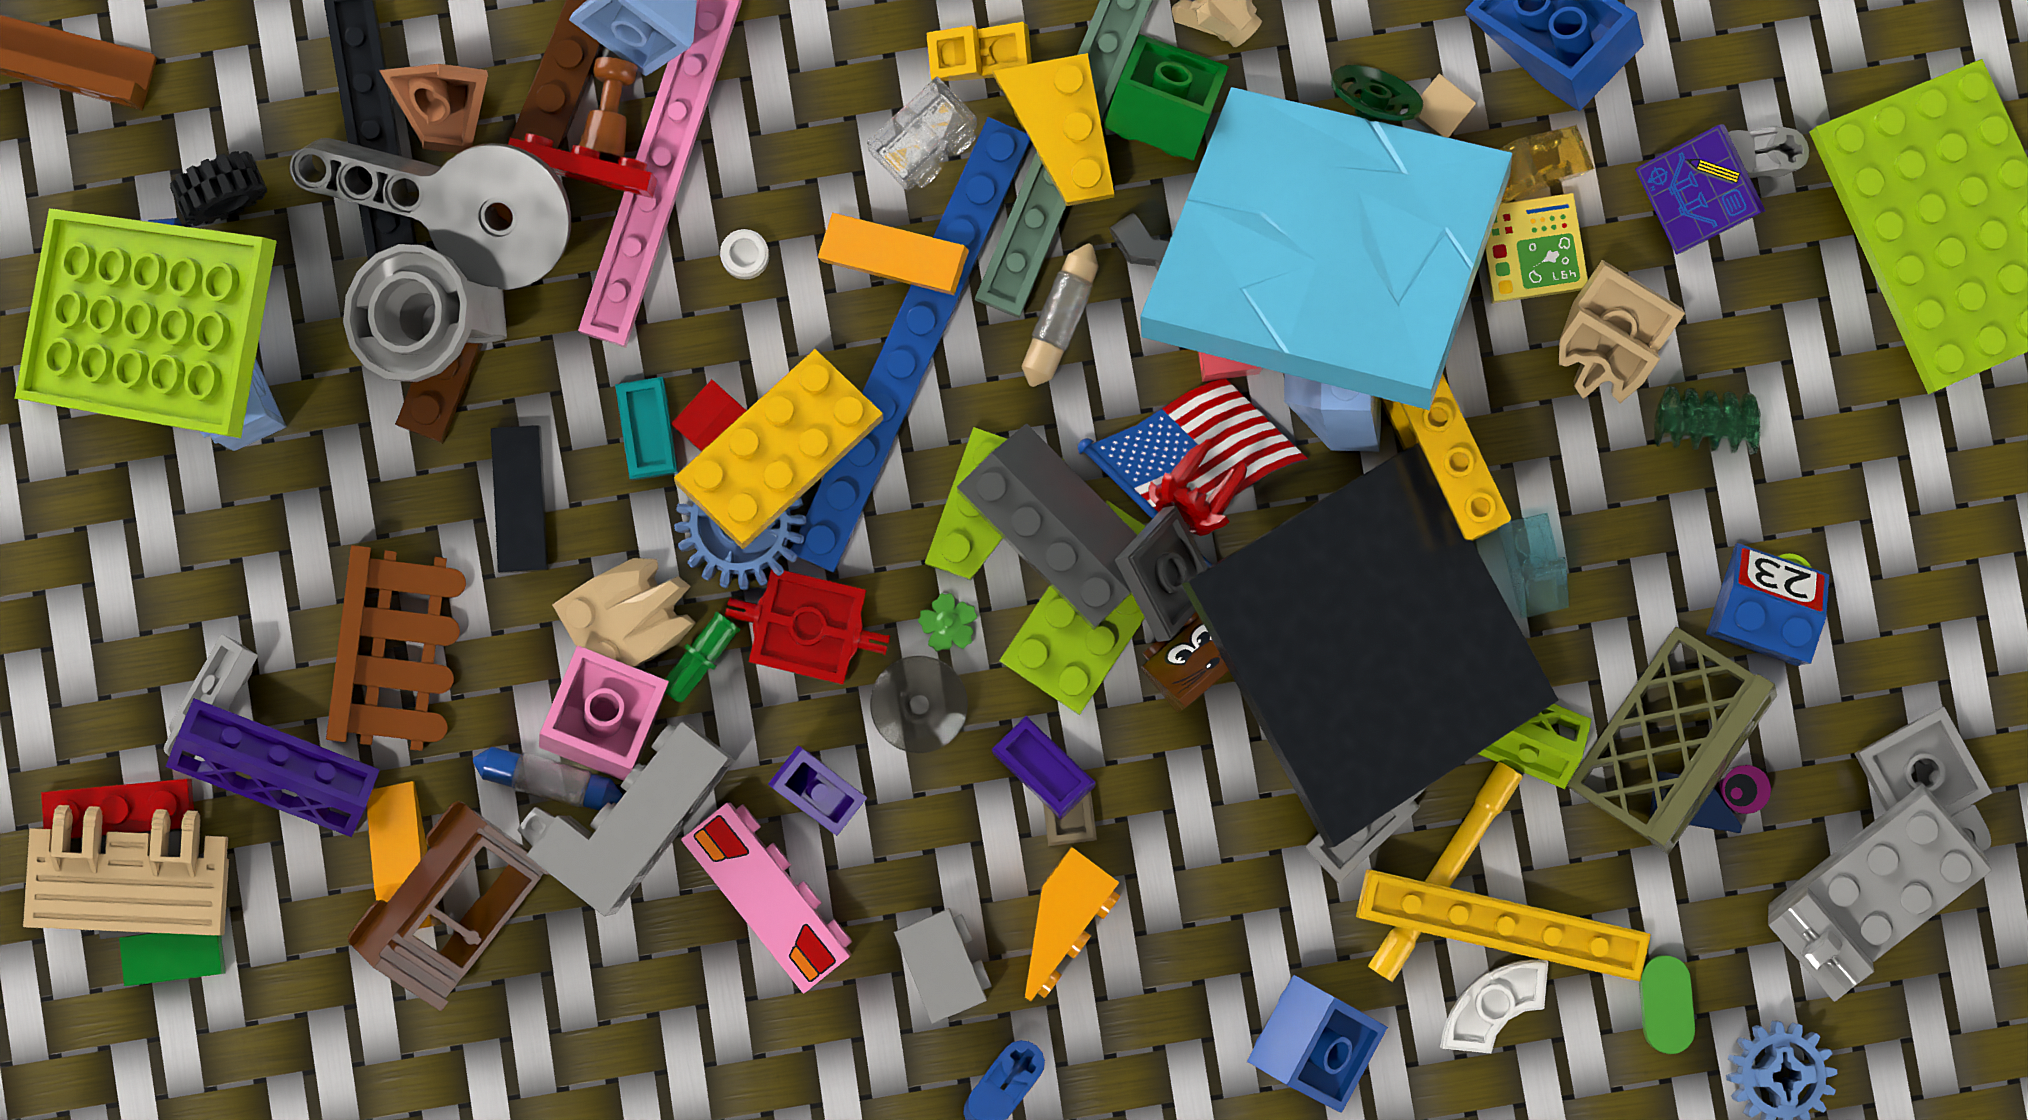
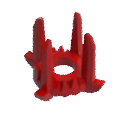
(1199, 514)

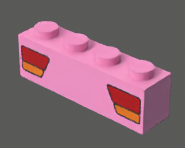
(766, 895)

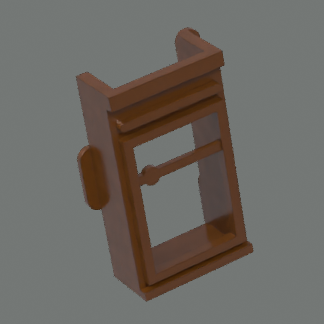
(387, 929)

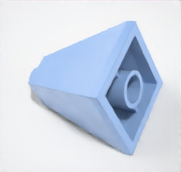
(640, 30)

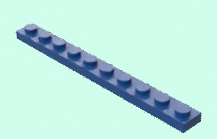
(912, 346)

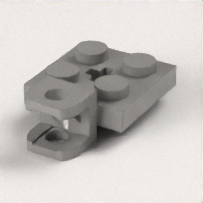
(1955, 776)

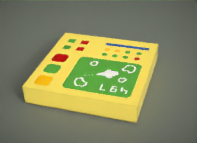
(1535, 250)

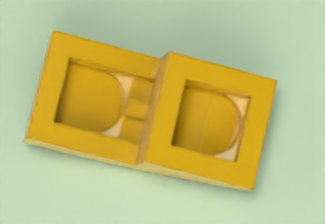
(975, 52)

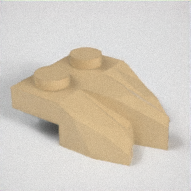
(1616, 332)
(626, 613)

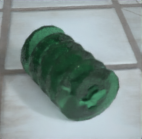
(1708, 418)

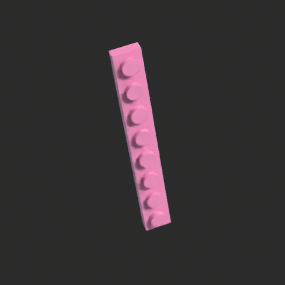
(666, 150)

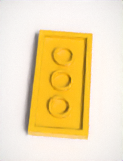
(778, 448)

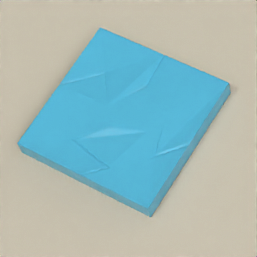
(1328, 247)

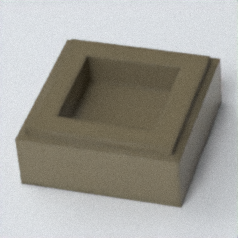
(1074, 827)

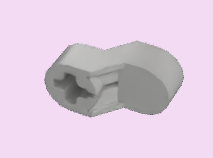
(1779, 150)

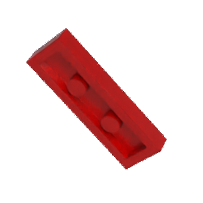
(586, 166)
(124, 806)

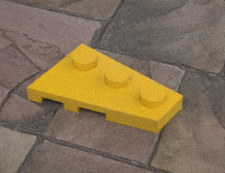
(1063, 121)

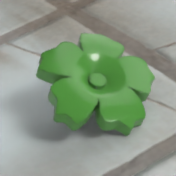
(948, 623)

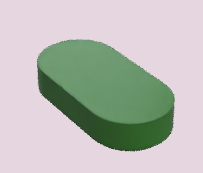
(1667, 1004)

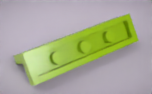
(1540, 750)

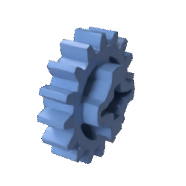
(1779, 1054)

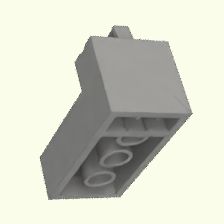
(636, 830)
(1876, 891)

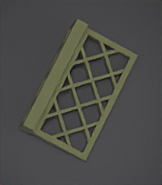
(1708, 762)

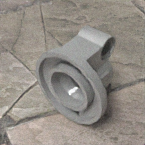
(388, 309)

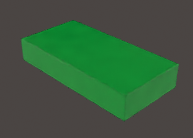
(170, 957)

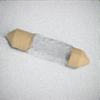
(1060, 315)

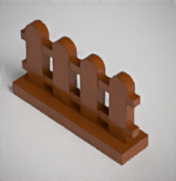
(394, 625)

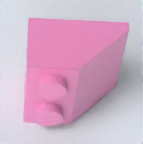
(602, 713)

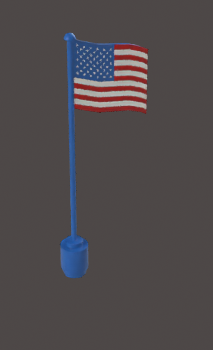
(1164, 438)

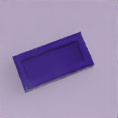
(1043, 767)

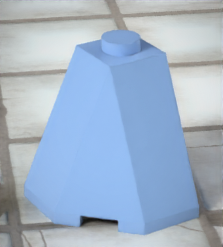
(1336, 415)

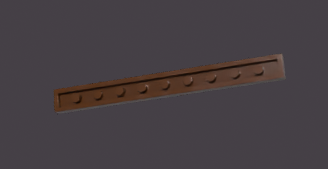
(546, 113)

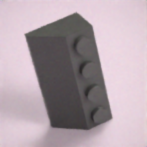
(1052, 522)

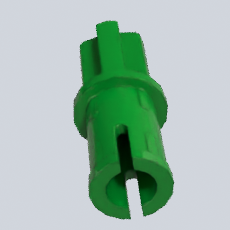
(700, 657)

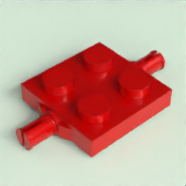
(807, 626)

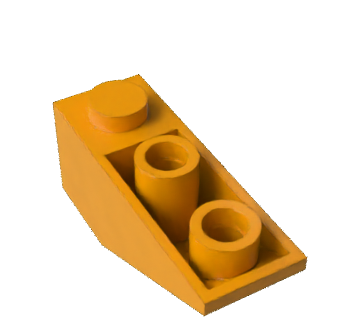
(1066, 906)

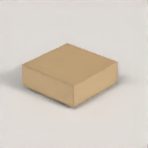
(1444, 107)

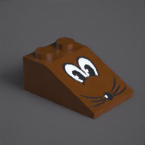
(1184, 665)

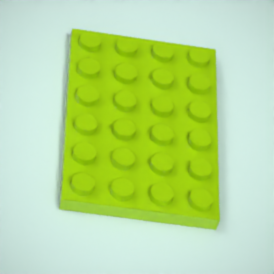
(1941, 217)
(146, 321)

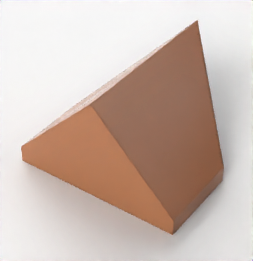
(439, 103)

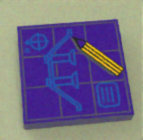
(1700, 189)

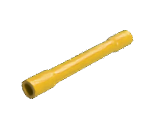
(1487, 805)

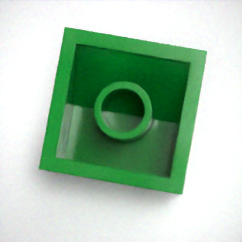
(1165, 97)

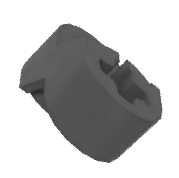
(1137, 243)

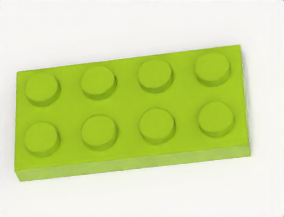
(1063, 652)

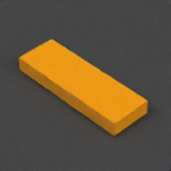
(893, 253)

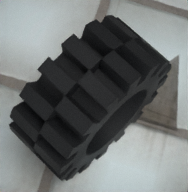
(218, 188)

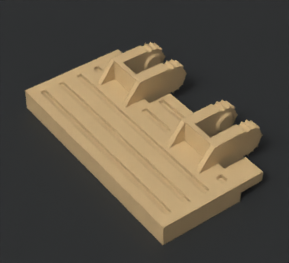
(130, 884)

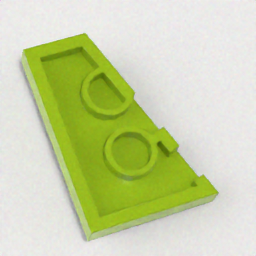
(963, 536)

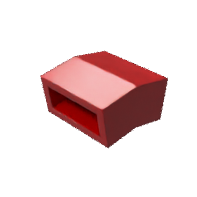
(708, 416)

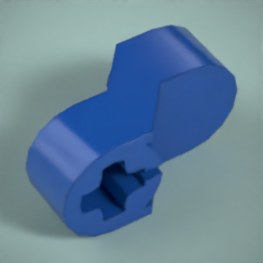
(1016, 1066)

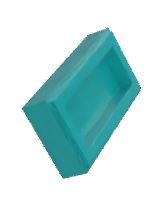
(646, 428)

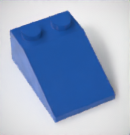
(1563, 43)

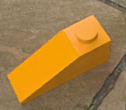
(396, 839)

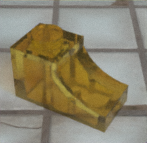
(1545, 161)

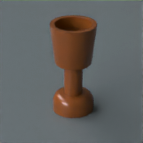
(606, 127)

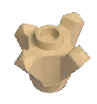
(1227, 19)

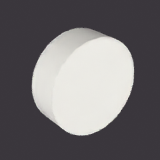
(744, 254)

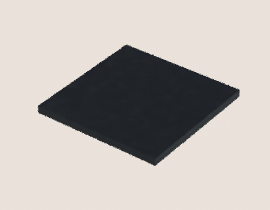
(1370, 644)

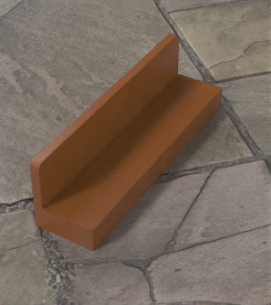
(75, 63)

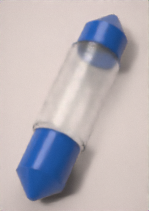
(547, 778)

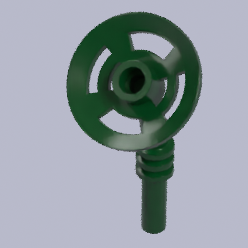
(1375, 93)

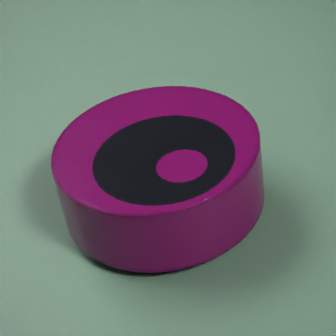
(1745, 789)

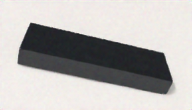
(519, 499)

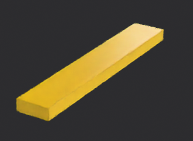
(1503, 925)

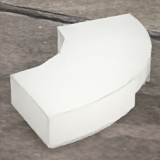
(1492, 1002)

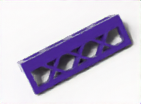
(274, 764)

